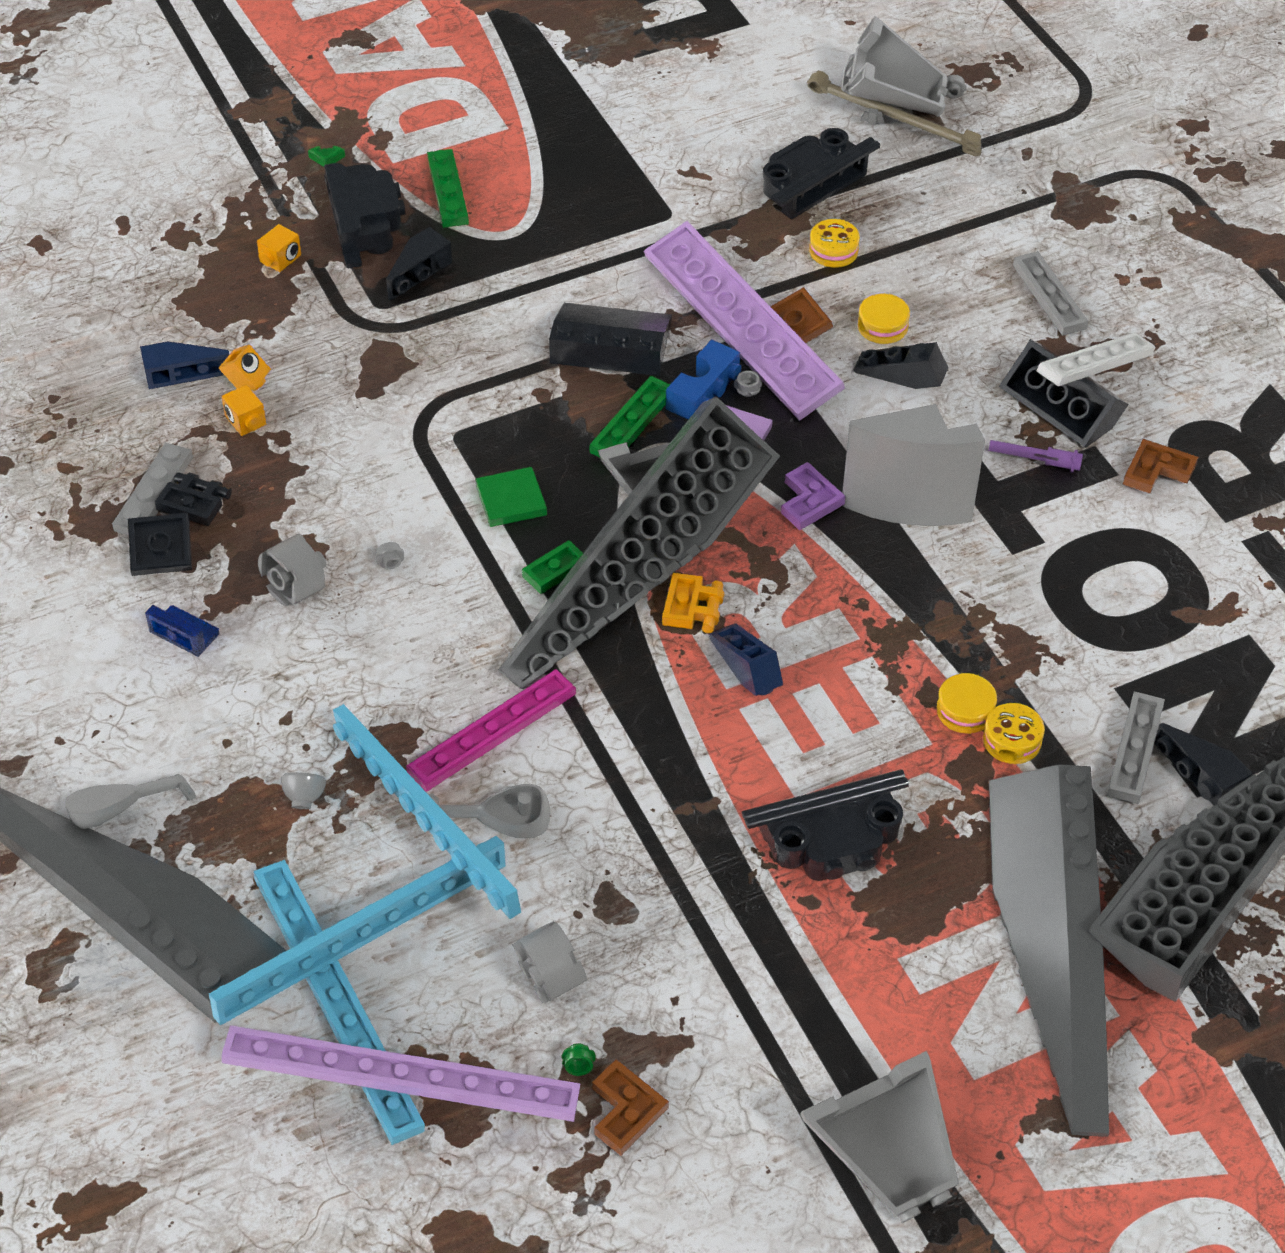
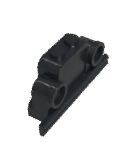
(815, 169)
(363, 209)
(834, 827)

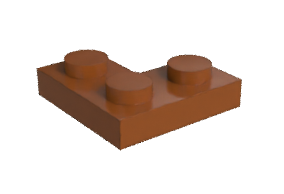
(1156, 460)
(635, 1107)

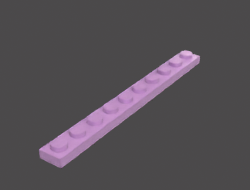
(401, 1073)

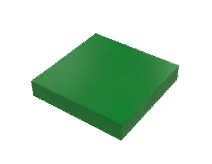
(511, 496)

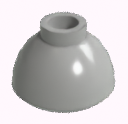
(302, 788)

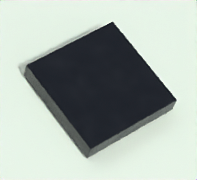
(159, 544)

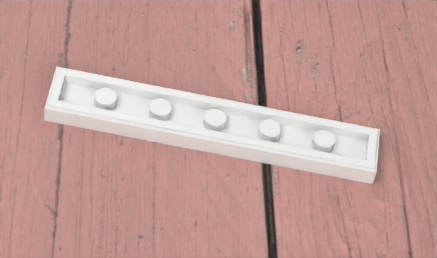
(1095, 359)

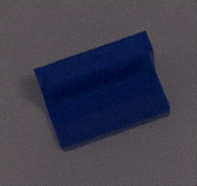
(181, 629)

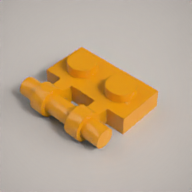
(683, 600)

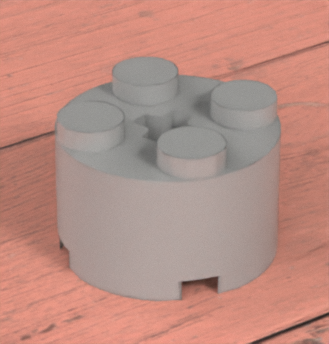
(292, 570)
(549, 961)

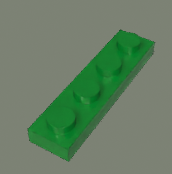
(447, 188)
(633, 416)

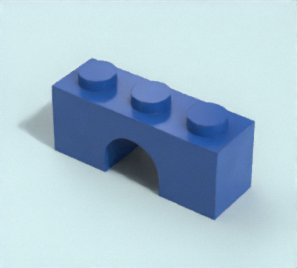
(714, 371)

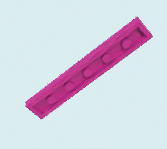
(490, 730)

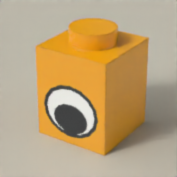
(279, 248)
(245, 367)
(244, 410)

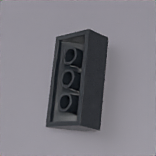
(1076, 408)

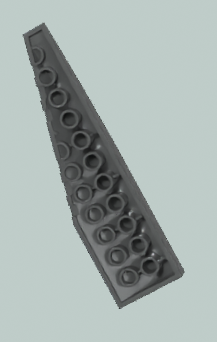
(652, 534)
(1196, 885)
(1047, 902)
(143, 903)

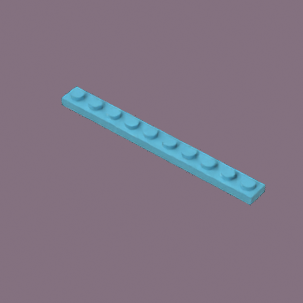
(428, 814)
(346, 936)
(335, 996)

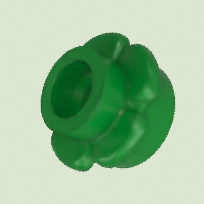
(578, 1059)

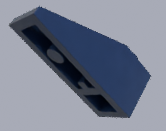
(180, 363)
(749, 659)

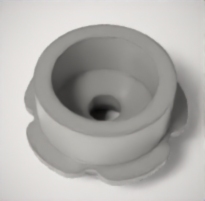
(955, 86)
(748, 383)
(389, 555)

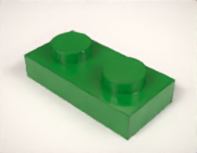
(551, 567)

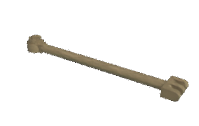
(970, 140)

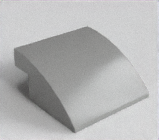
(912, 468)

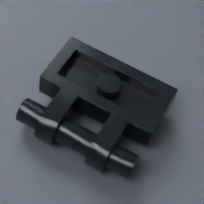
(185, 498)

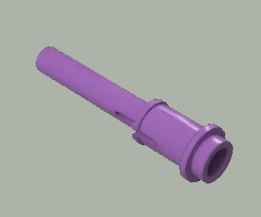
(1053, 456)

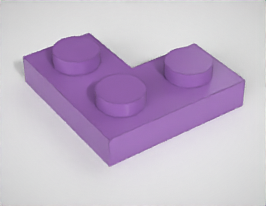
(814, 499)

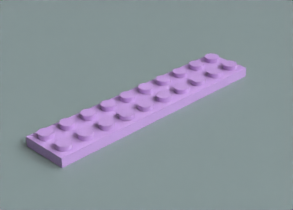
(744, 320)

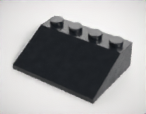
(609, 338)

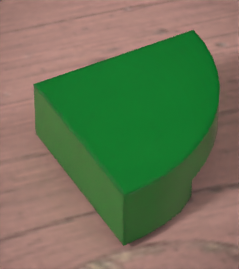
(326, 155)

